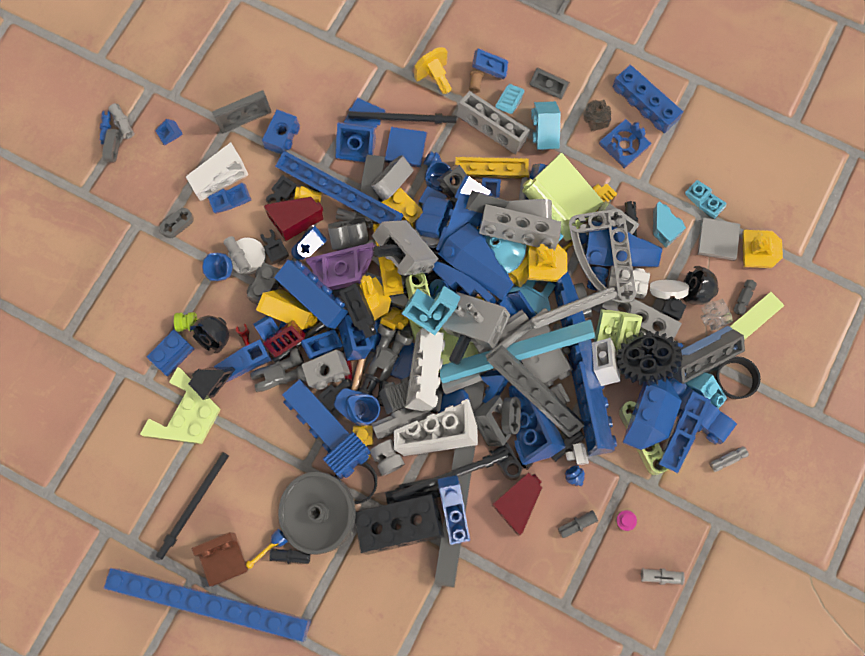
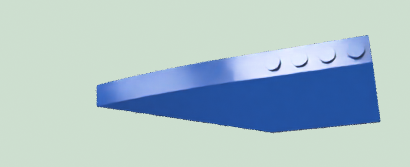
(588, 390)

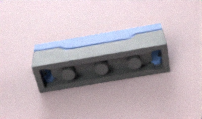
(709, 353)

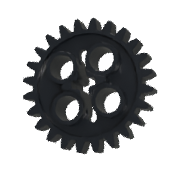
(649, 358)

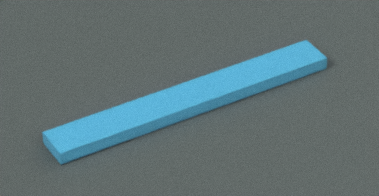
(521, 350)

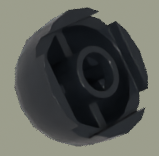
(702, 286)
(211, 333)

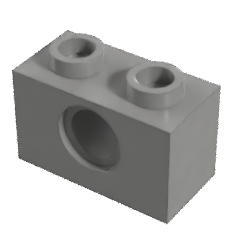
(315, 369)

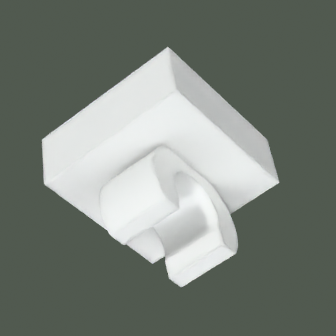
(579, 454)

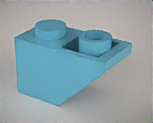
(666, 225)
(708, 387)

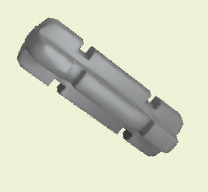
(729, 459)

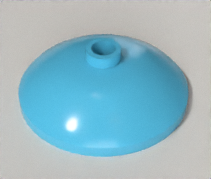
(507, 253)

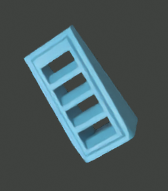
(510, 99)

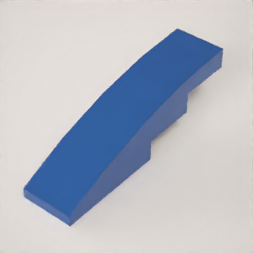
(458, 279)
(684, 432)

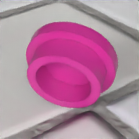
(626, 520)

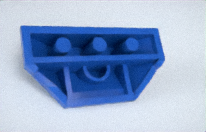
(653, 415)

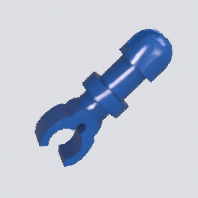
(104, 126)

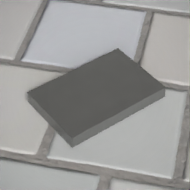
(242, 111)

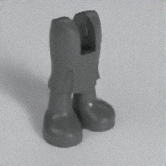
(385, 356)
(276, 374)

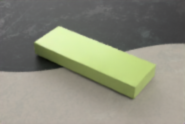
(757, 315)

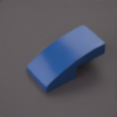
(229, 199)

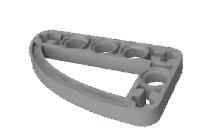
(616, 247)

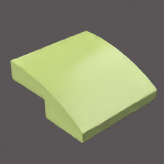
(617, 326)

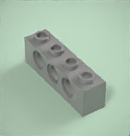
(492, 122)
(520, 227)
(650, 316)

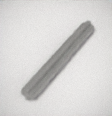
(573, 307)

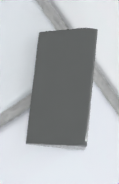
(549, 83)
(478, 201)

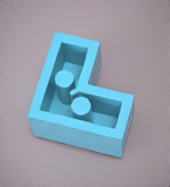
(547, 119)
(431, 312)

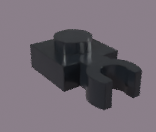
(282, 189)
(274, 249)

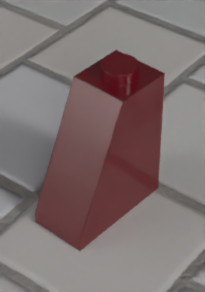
(294, 215)
(519, 502)

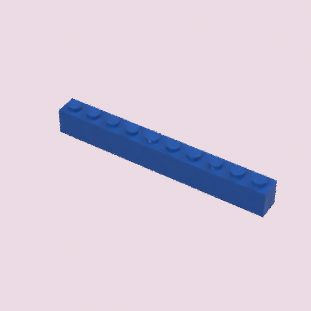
(208, 604)

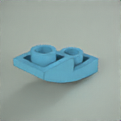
(704, 199)

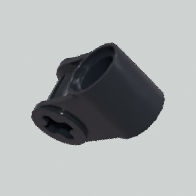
(511, 461)

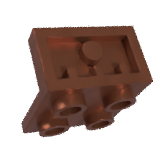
(221, 558)

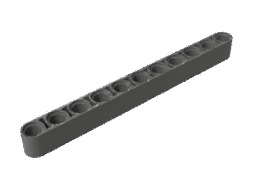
(463, 456)

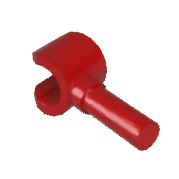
(244, 334)

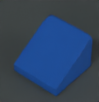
(168, 131)

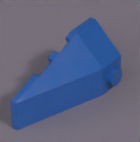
(460, 215)
(537, 433)

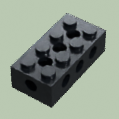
(389, 515)

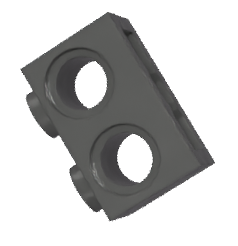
(444, 180)

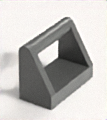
(487, 425)

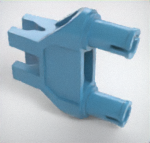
(537, 300)

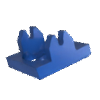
(617, 152)

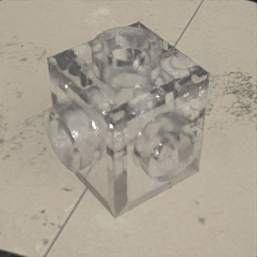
(716, 315)

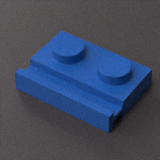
(170, 353)

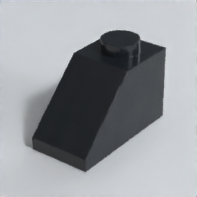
(210, 380)

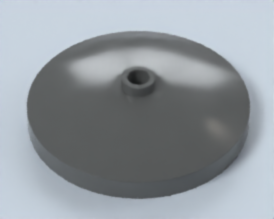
(316, 513)

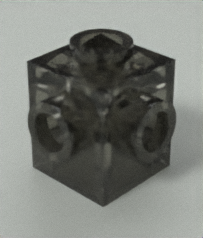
(597, 115)

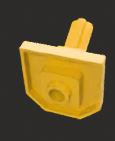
(432, 65)
(761, 249)
(546, 264)
(375, 296)

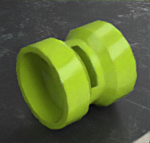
(184, 321)

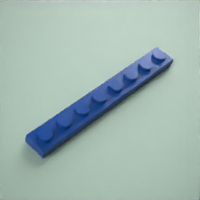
(337, 189)

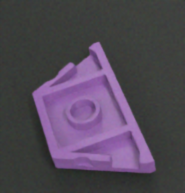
(343, 266)

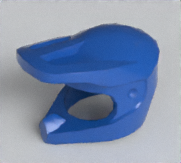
(357, 406)

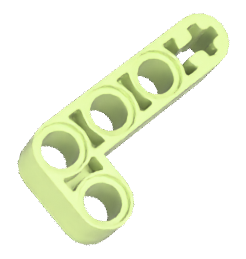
(647, 457)

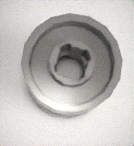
(387, 457)

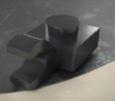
(328, 396)

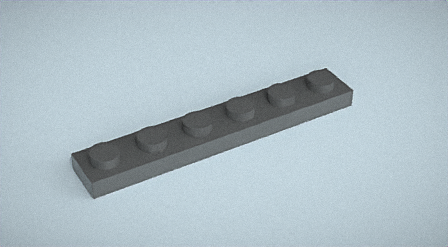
(535, 391)

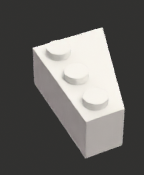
(217, 172)

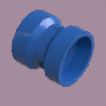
(601, 273)

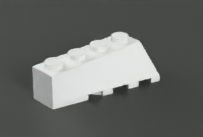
(425, 370)
(438, 432)

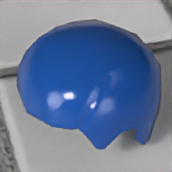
(433, 172)
(217, 267)

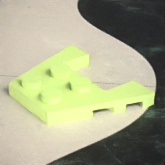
(191, 419)

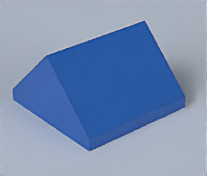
(354, 141)

